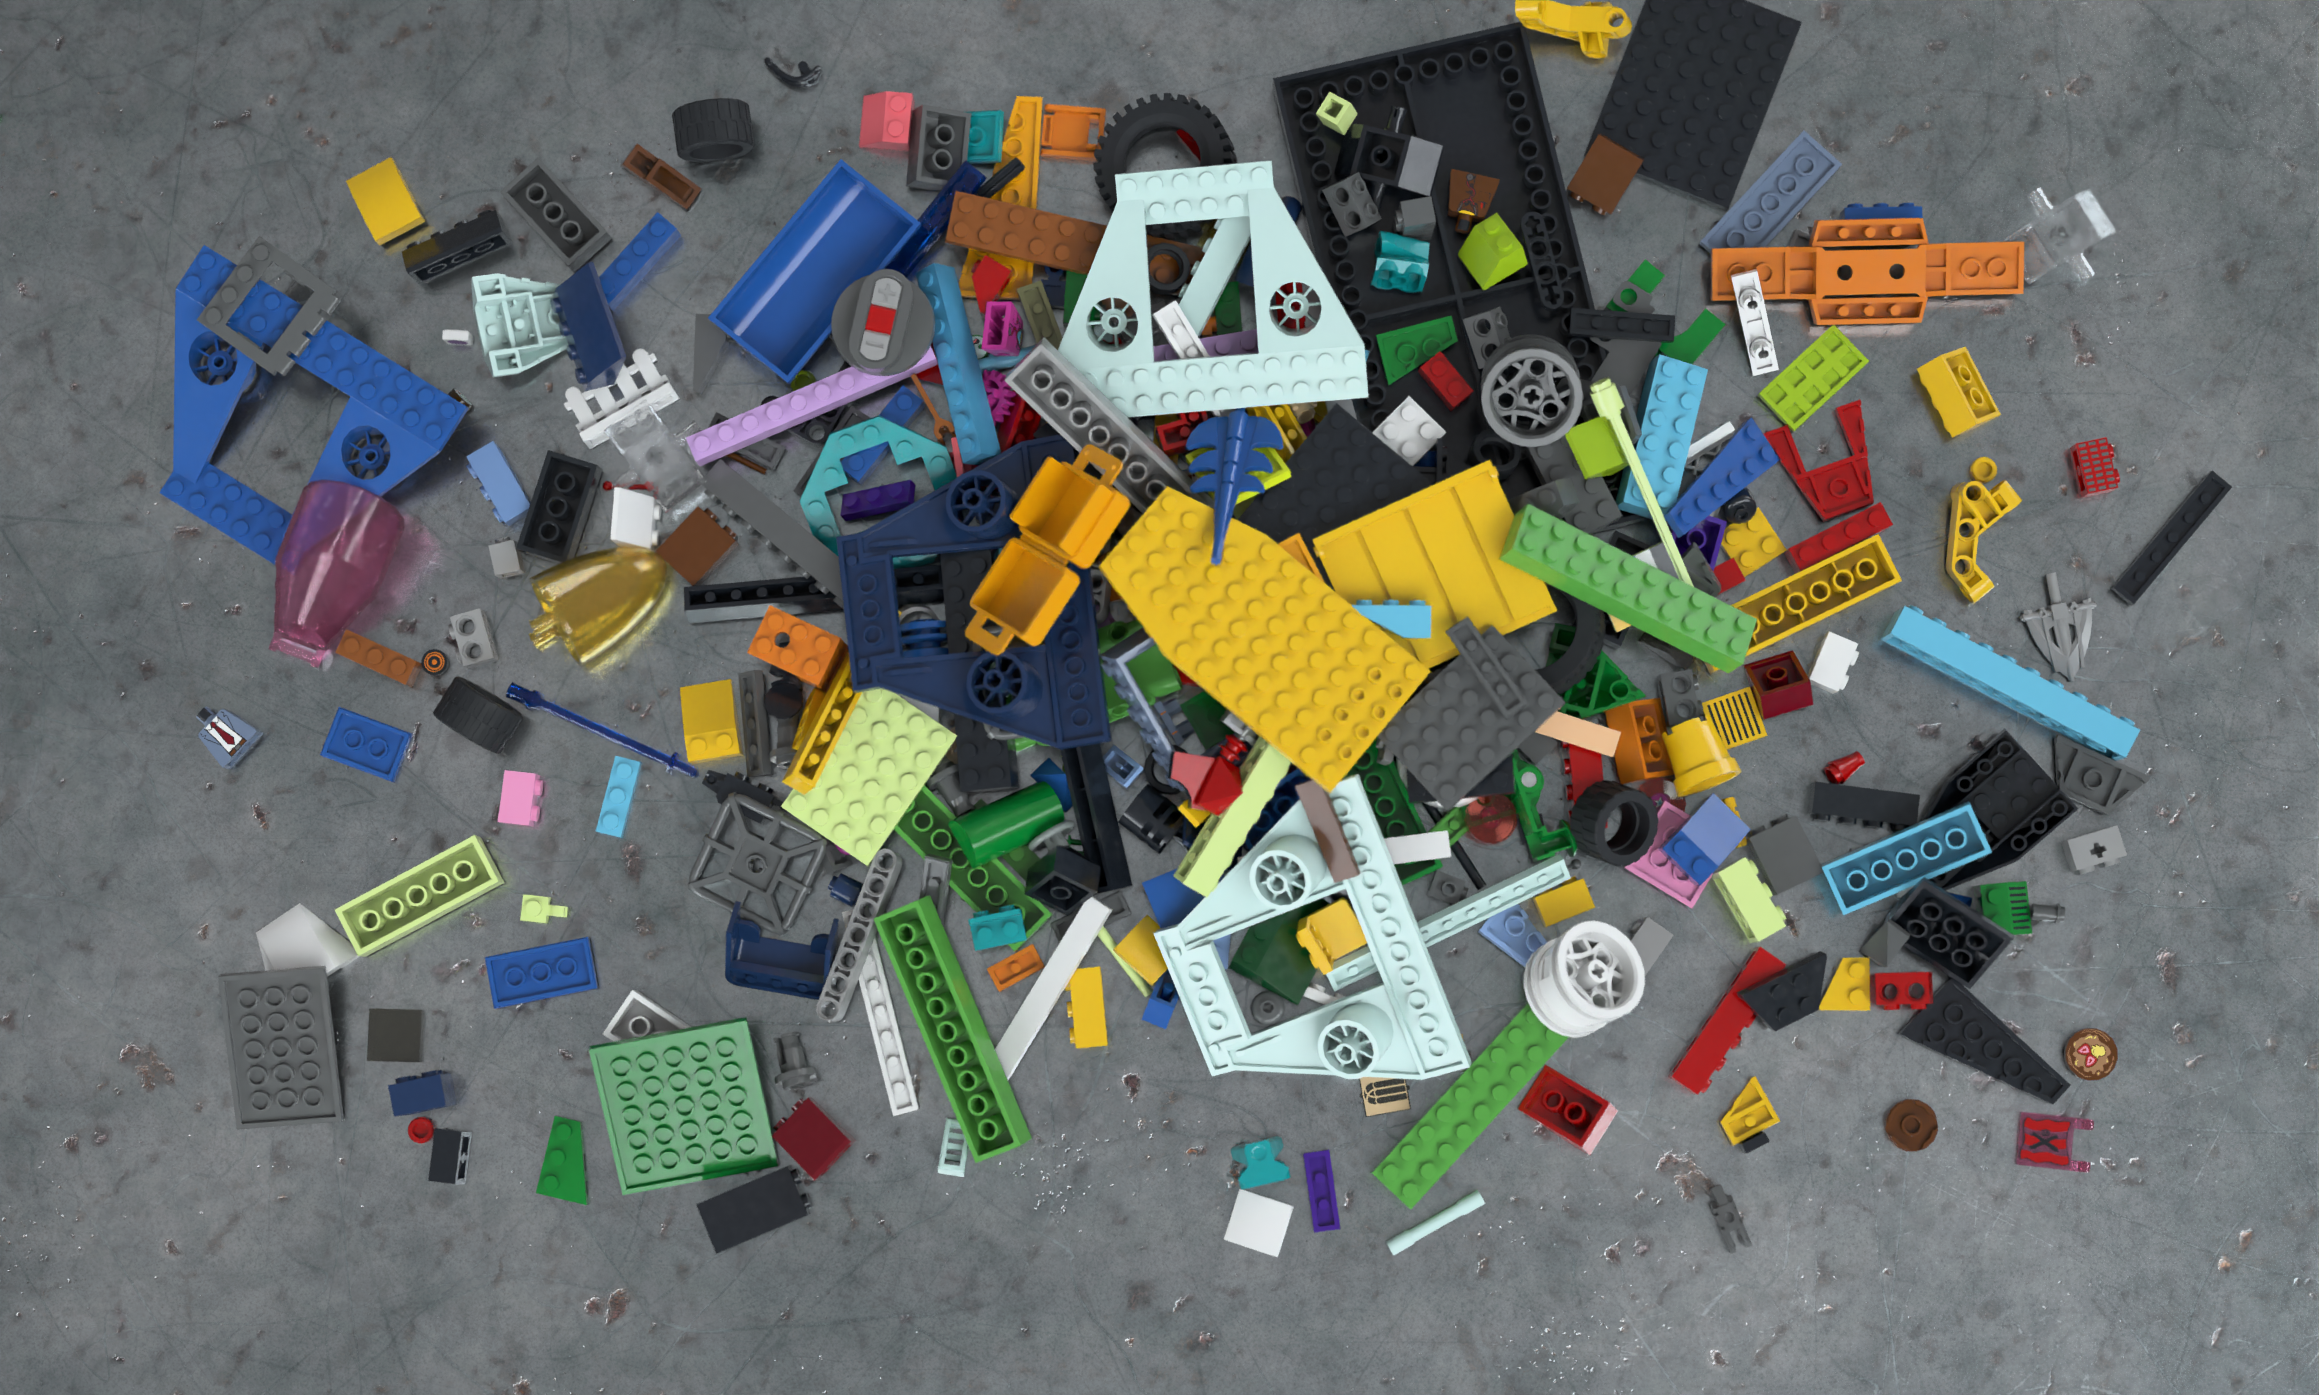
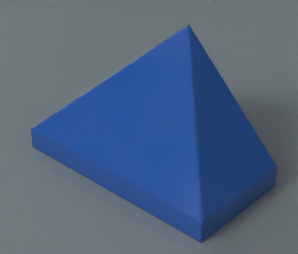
(1056, 778)

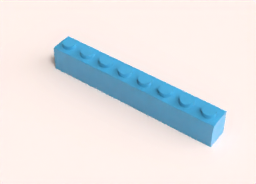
(959, 366)

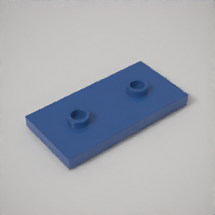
(541, 972)

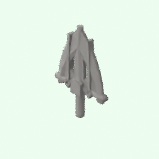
(2066, 656)

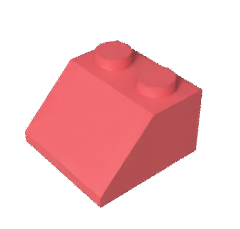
(887, 121)

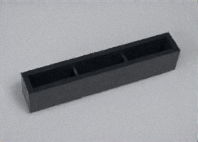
(1096, 815)

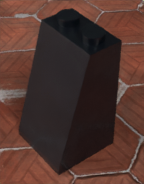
(754, 1208)

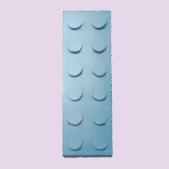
(1667, 424)
(1906, 858)

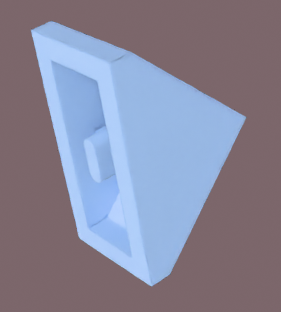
(1122, 767)

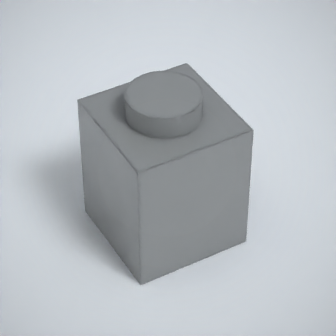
(506, 558)

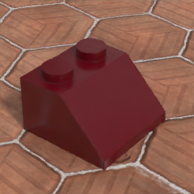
(1779, 684)

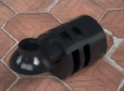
(1154, 820)

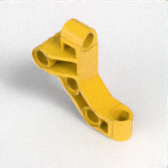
(1587, 24)
(1979, 513)

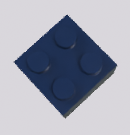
(423, 1094)

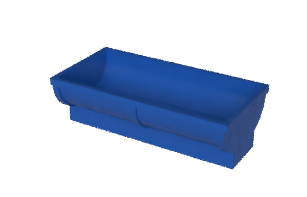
(789, 293)

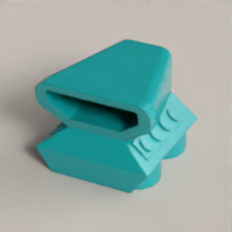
(1400, 262)
(1260, 1162)

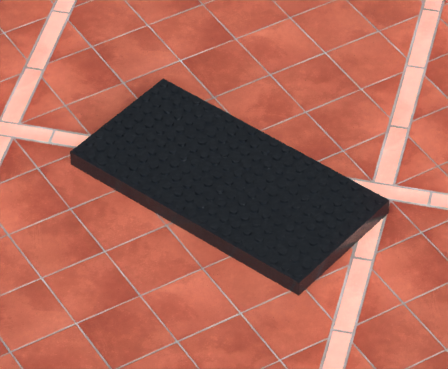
(1489, 113)

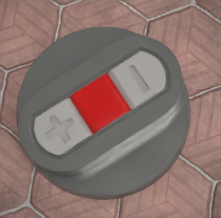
(883, 323)

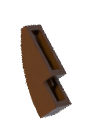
(660, 176)

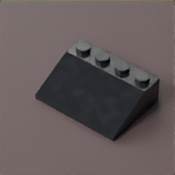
(1949, 932)

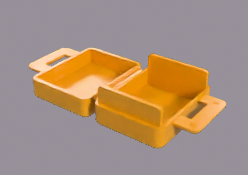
(1062, 520)

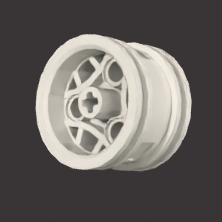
(1584, 979)

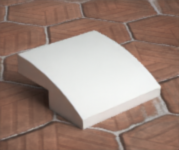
(1258, 1222)

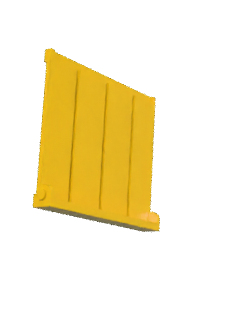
(1442, 551)

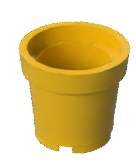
(1698, 757)

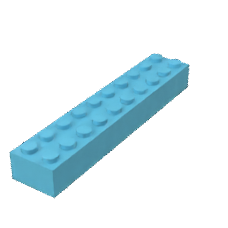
(2009, 683)

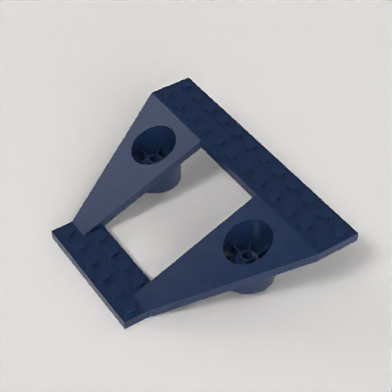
(1061, 681)

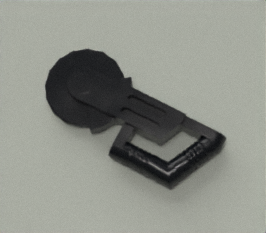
(785, 696)

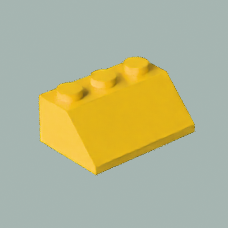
(1958, 391)

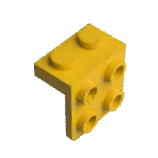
(1330, 934)

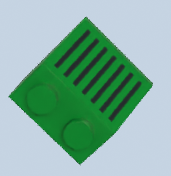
(2005, 905)

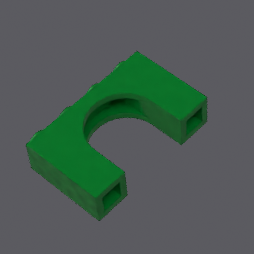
(1686, 346)

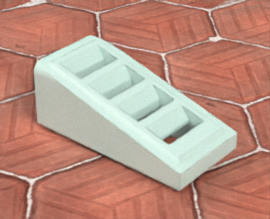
(947, 1168)

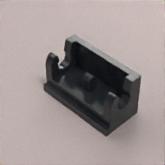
(450, 1156)

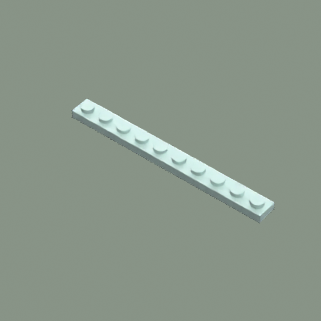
(1461, 916)

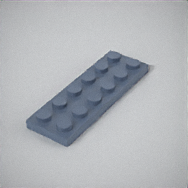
(1774, 197)

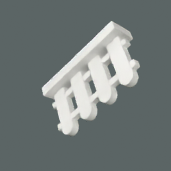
(661, 395)

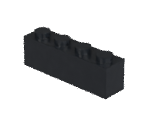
(1864, 805)

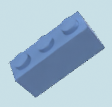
(499, 483)

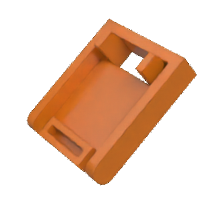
(1069, 131)

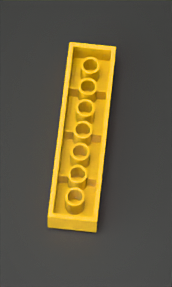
(1818, 593)

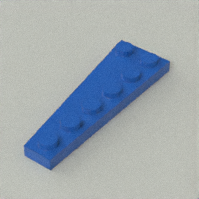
(1732, 469)

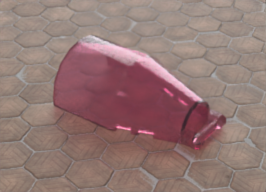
(331, 564)

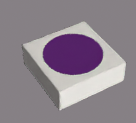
(458, 337)

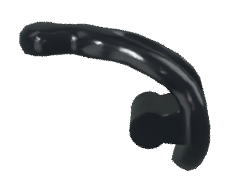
(807, 78)

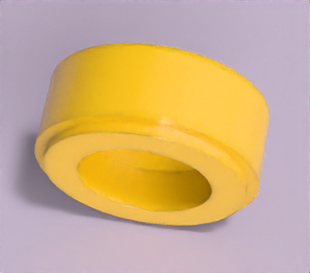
(1983, 470)

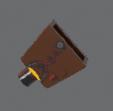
(1470, 198)

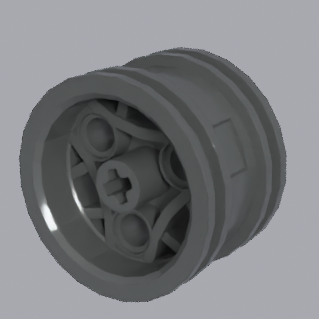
(1543, 426)

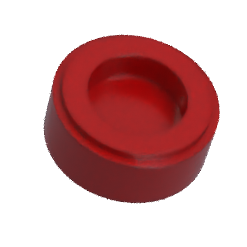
(421, 1130)

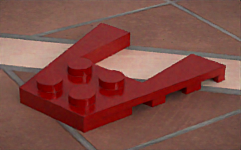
(1836, 486)

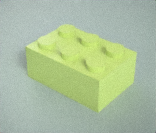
(1749, 899)

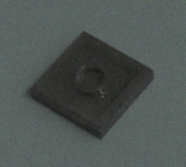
(395, 1035)

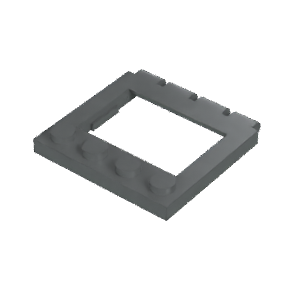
(240, 283)

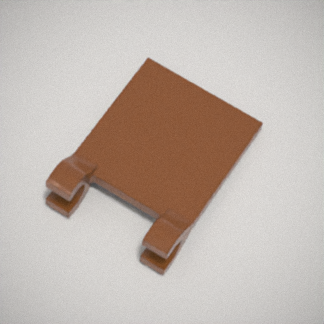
(941, 426)

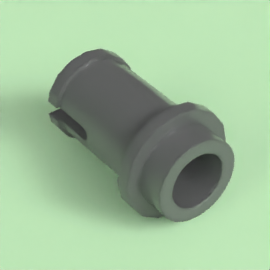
(2048, 913)

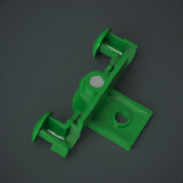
(1528, 787)

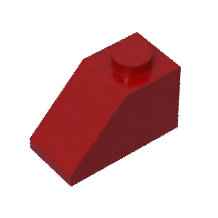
(989, 281)

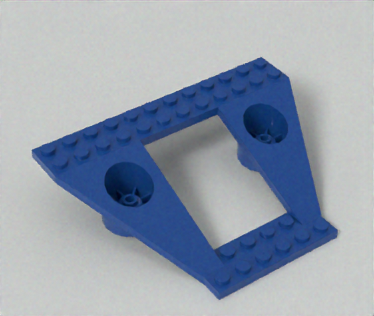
(381, 402)

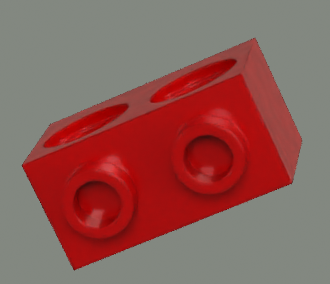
(1904, 983)

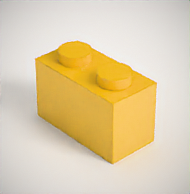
(1563, 902)

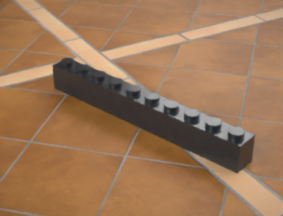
(797, 595)

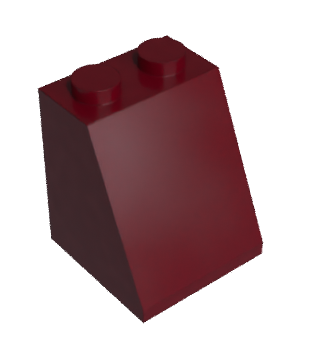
(812, 1137)

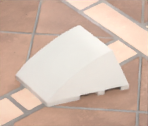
(303, 941)

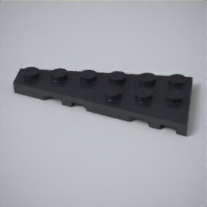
(1976, 1037)

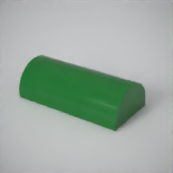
(1007, 823)

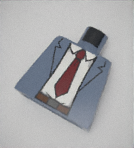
(226, 735)

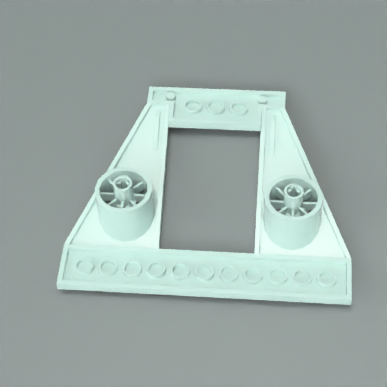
(1291, 364)
(1402, 1017)

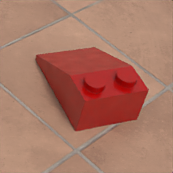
(1568, 1109)

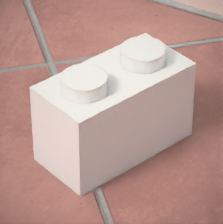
(1832, 663)

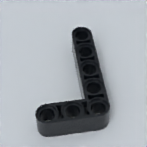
(806, 428)

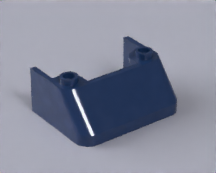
(776, 963)

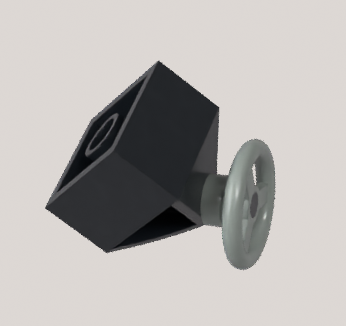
(1063, 875)

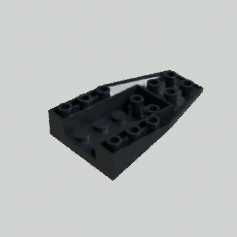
(2011, 802)

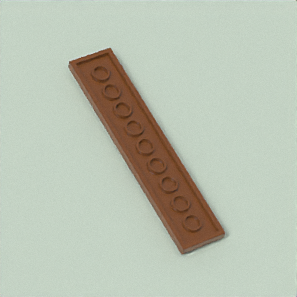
(1044, 237)

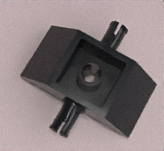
(1410, 160)

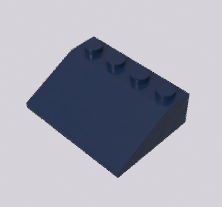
(589, 329)

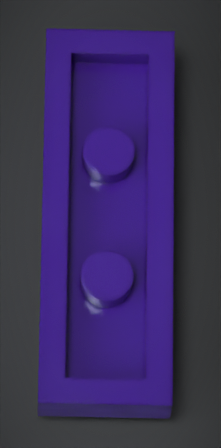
(877, 500)
(1321, 1191)

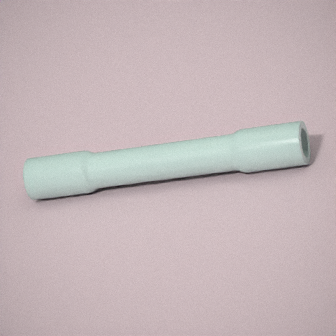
(1460, 1208)

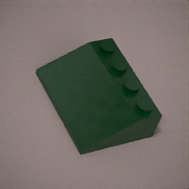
(1275, 957)

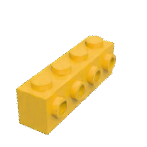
(1287, 424)

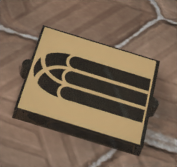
(1384, 1095)

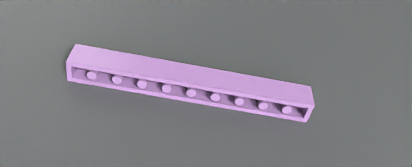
(792, 410)

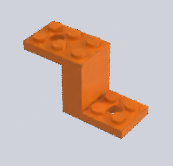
(810, 655)

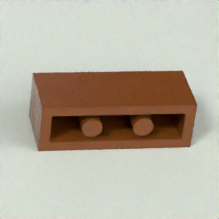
(379, 658)

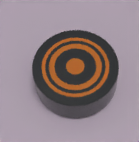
(435, 662)

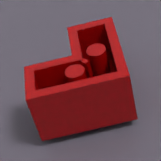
(1174, 435)

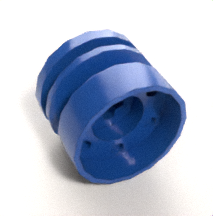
(924, 637)

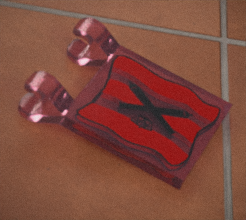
(2048, 1141)

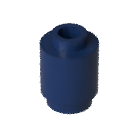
(845, 889)

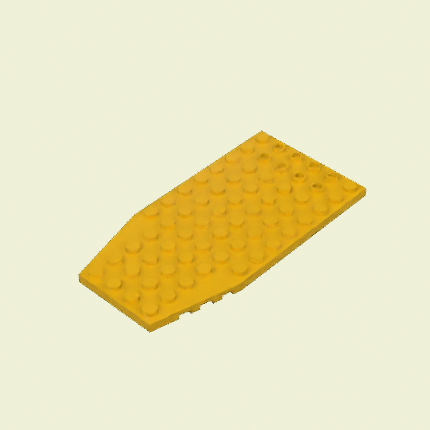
(1262, 635)

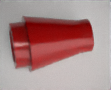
(1843, 768)

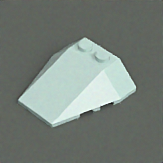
(515, 322)

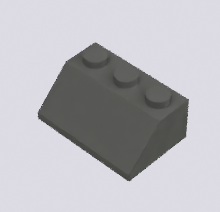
(936, 146)

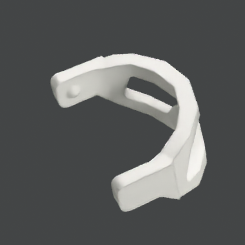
(906, 609)

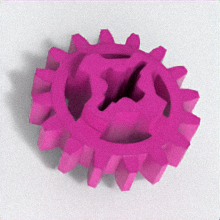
(998, 394)

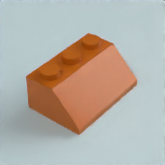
(1640, 748)

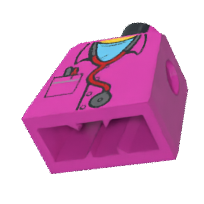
(1001, 334)

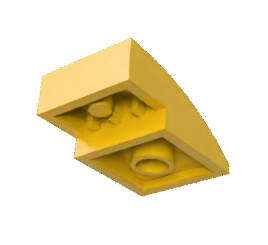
(385, 201)

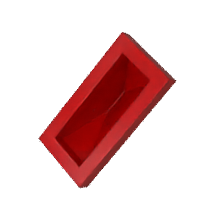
(1221, 787)

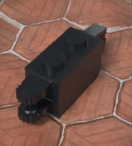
(727, 784)

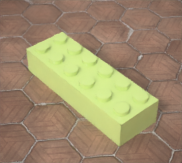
(419, 896)

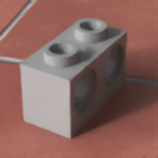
(479, 636)

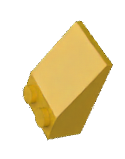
(710, 722)

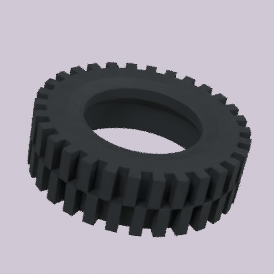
(1197, 121)

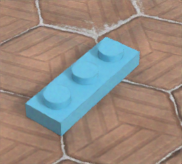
(618, 796)

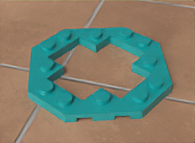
(860, 436)

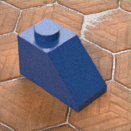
(1161, 1001)

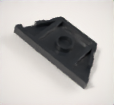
(1788, 993)

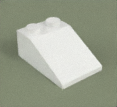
(634, 519)

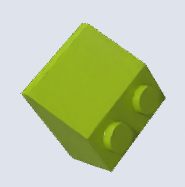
(1492, 252)
(1596, 448)

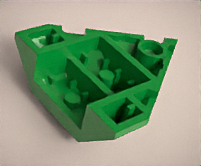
(1600, 690)

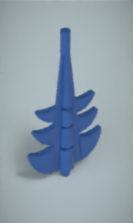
(1233, 456)

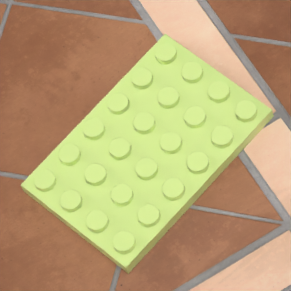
(872, 773)

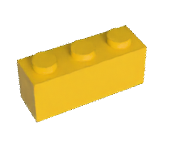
(1087, 1008)

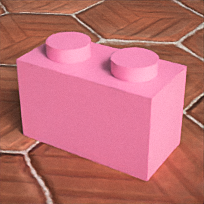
(520, 798)

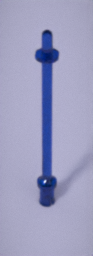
(533, 700)

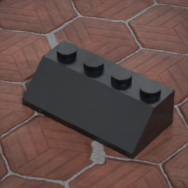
(456, 247)

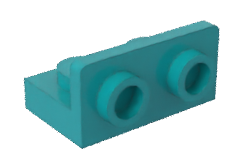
(997, 928)

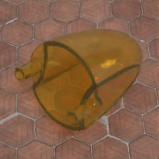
(596, 598)

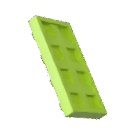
(1813, 378)

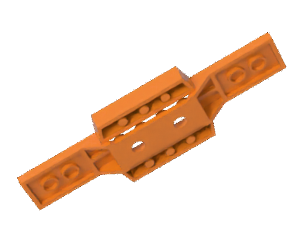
(1928, 270)

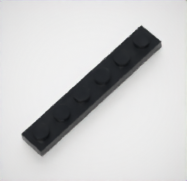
(2171, 538)

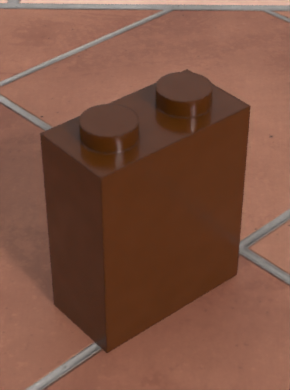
(1604, 174)
(698, 546)

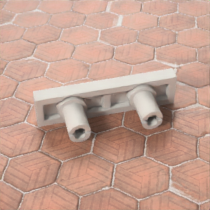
(1754, 322)

